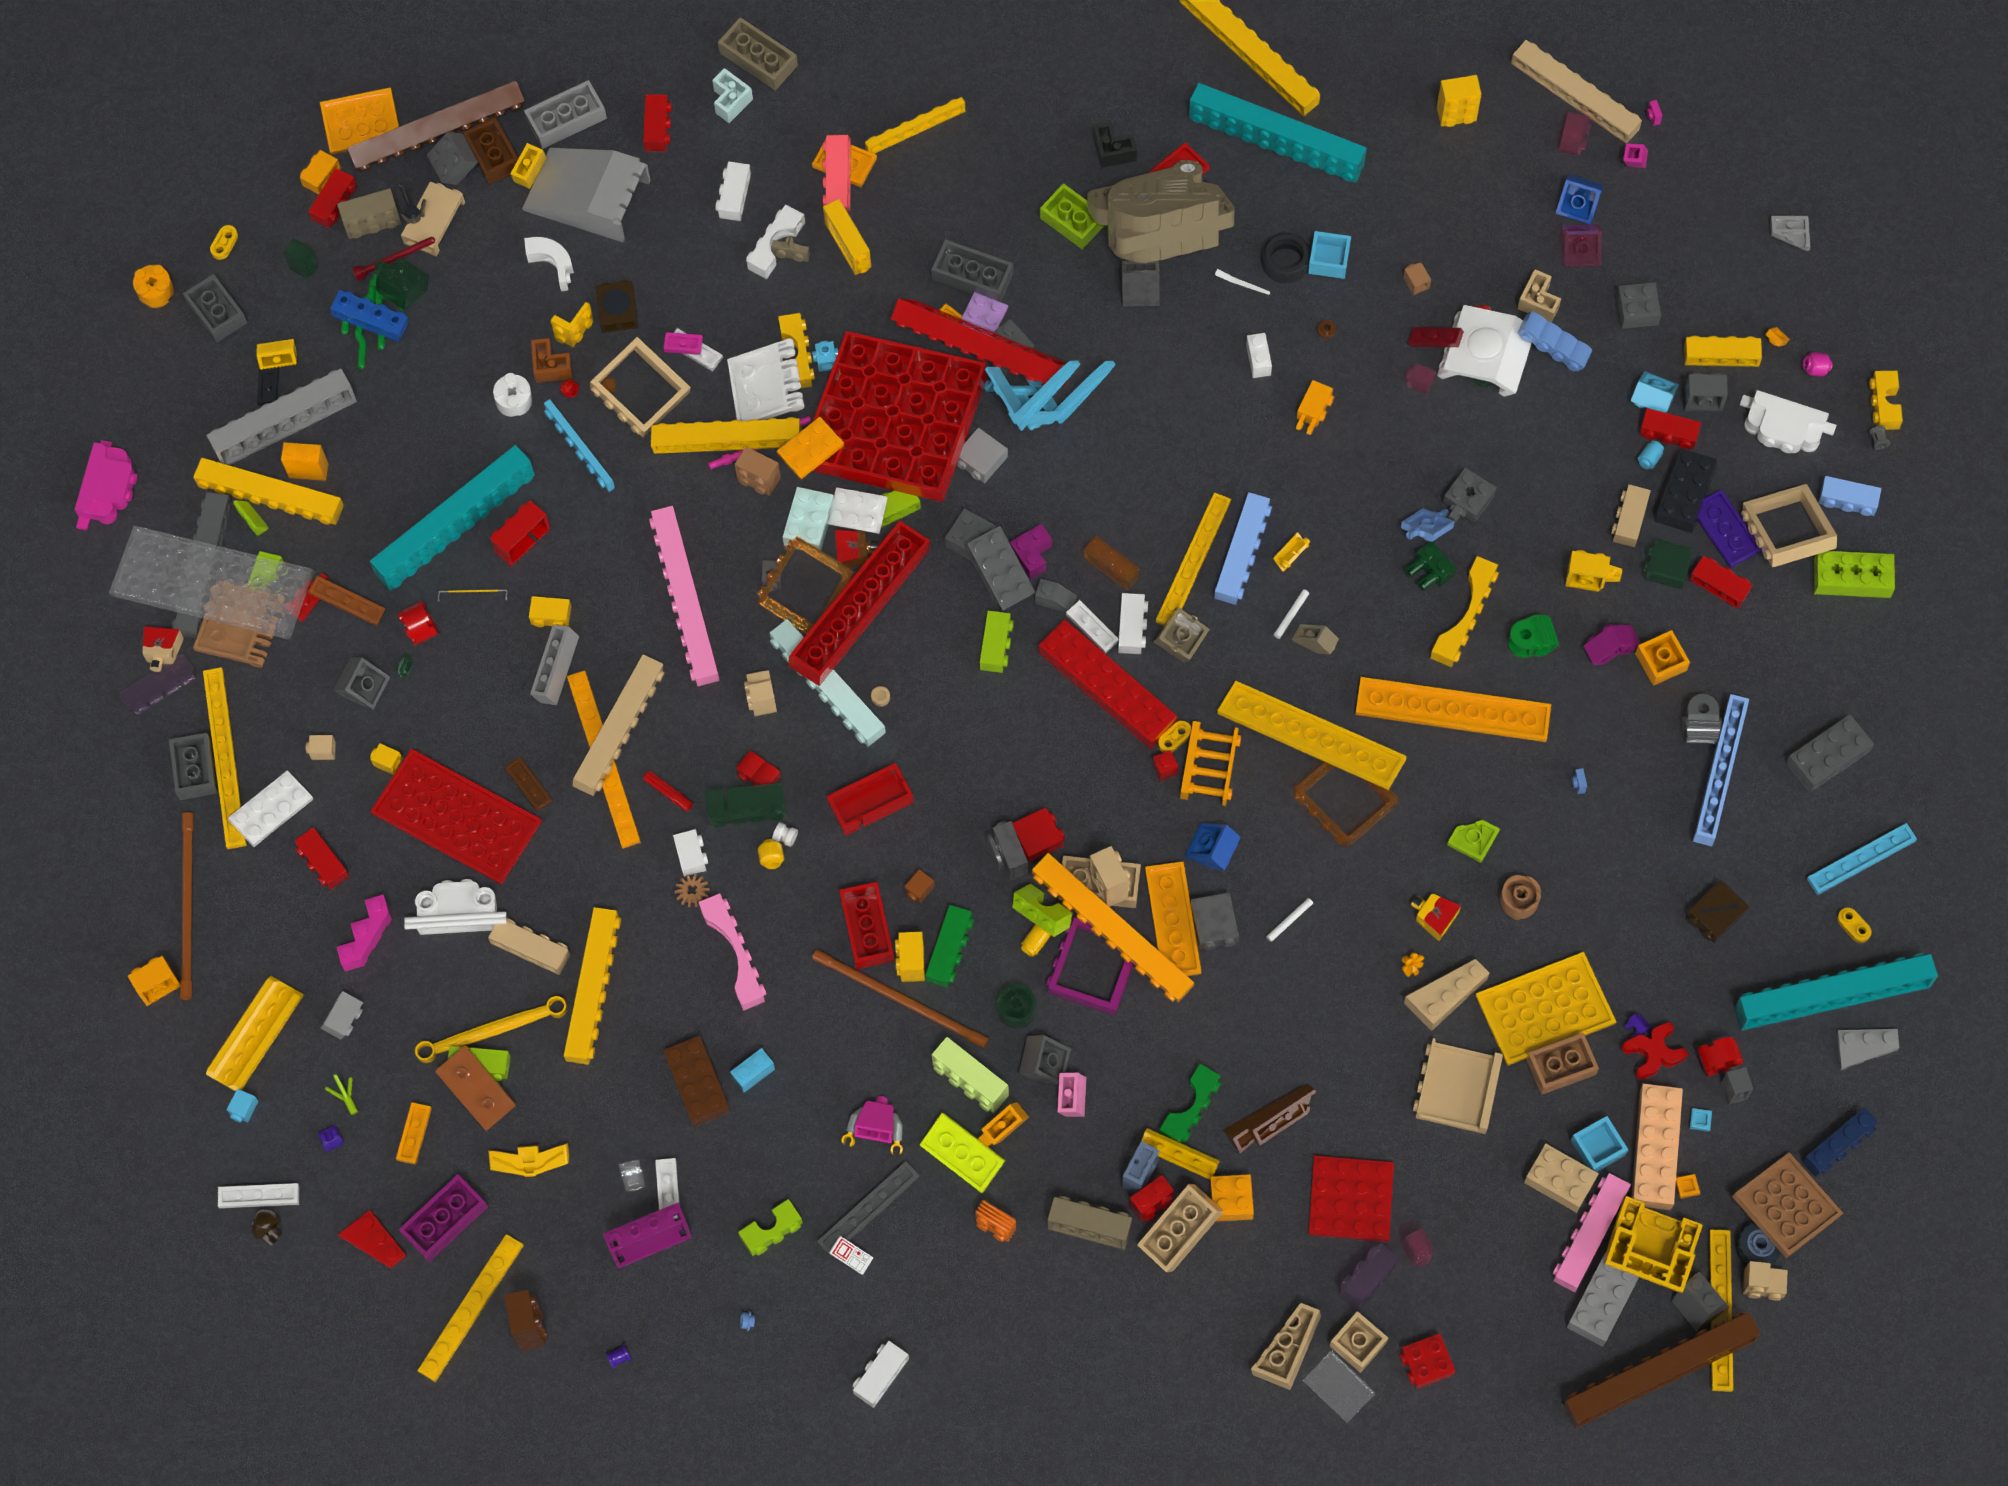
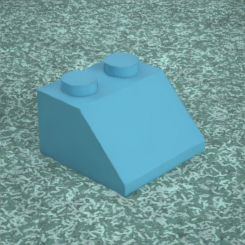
(1654, 392)

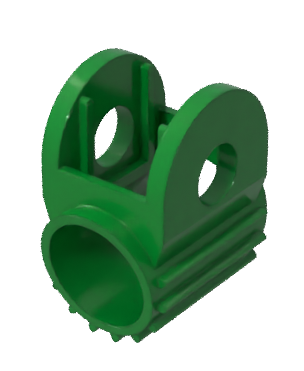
(1533, 637)

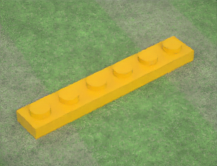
(915, 126)

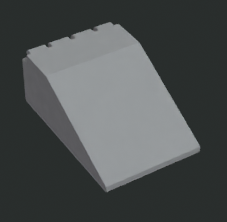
(587, 189)

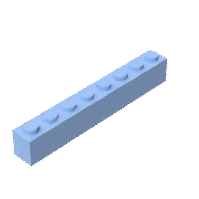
(1721, 770)

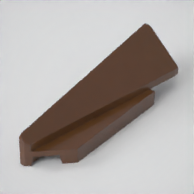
(1271, 1119)

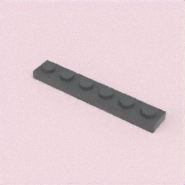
(870, 1206)

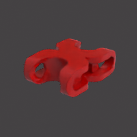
(1655, 1051)

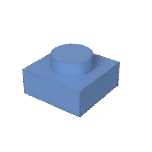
(1579, 781)

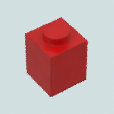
(1165, 765)

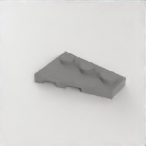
(1862, 1045)

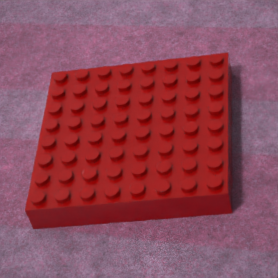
(899, 414)

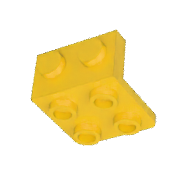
(572, 332)

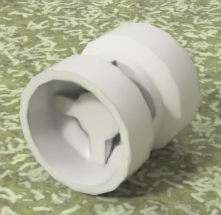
(785, 834)

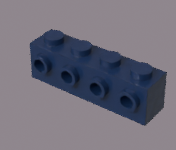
(1840, 1142)

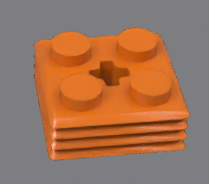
(996, 1221)

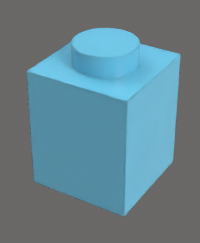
(242, 1106)

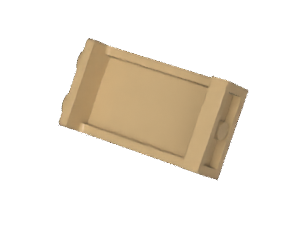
(438, 212)

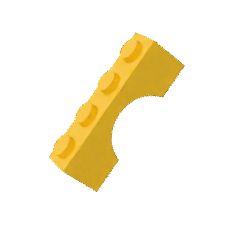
(792, 328)

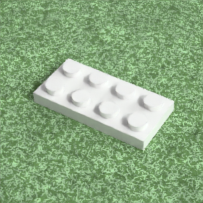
(270, 808)

